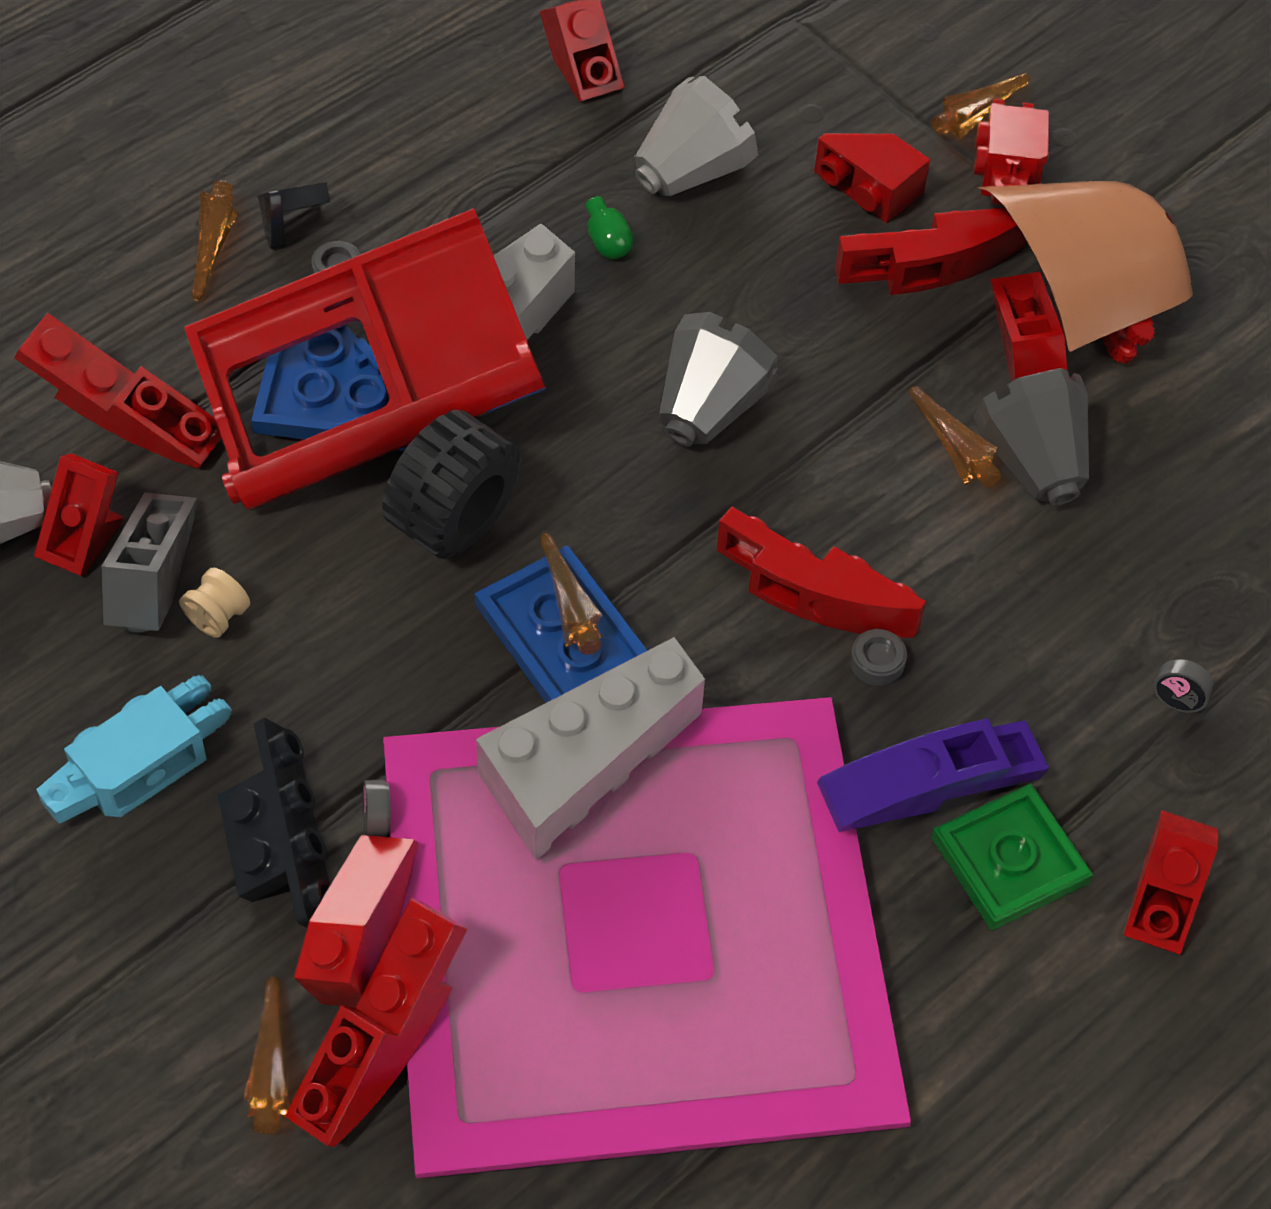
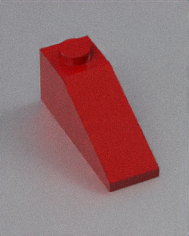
(1028, 325)
(355, 920)

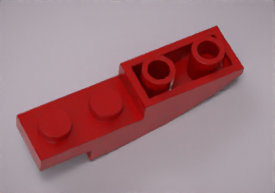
(926, 259)
(113, 397)
(832, 591)
(381, 1034)

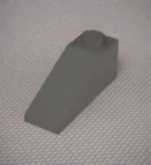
(147, 562)

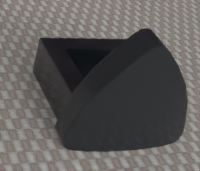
(274, 203)

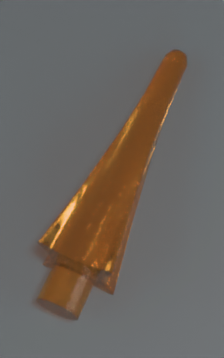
(968, 108)
(214, 225)
(967, 450)
(576, 609)
(267, 1082)

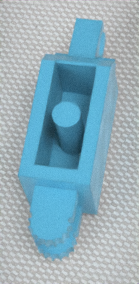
(135, 752)

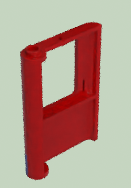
(436, 331)

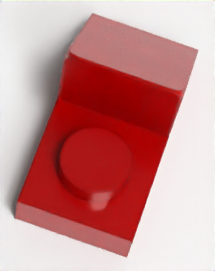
(78, 515)

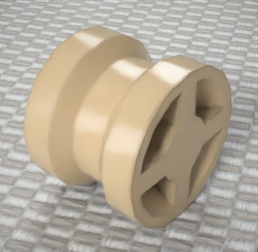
(214, 602)

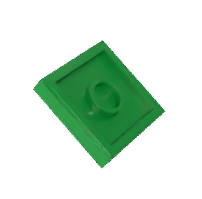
(1011, 856)

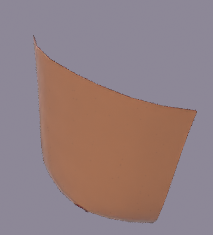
(1103, 253)

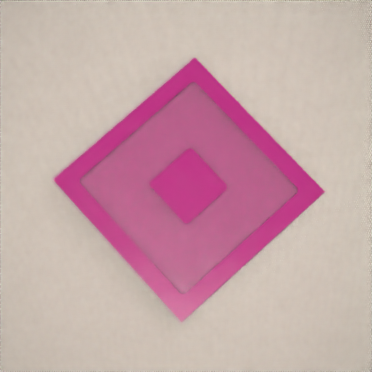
(664, 970)

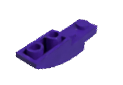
(931, 769)

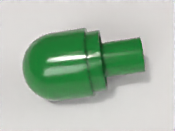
(608, 229)

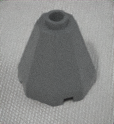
(712, 377)
(1041, 433)

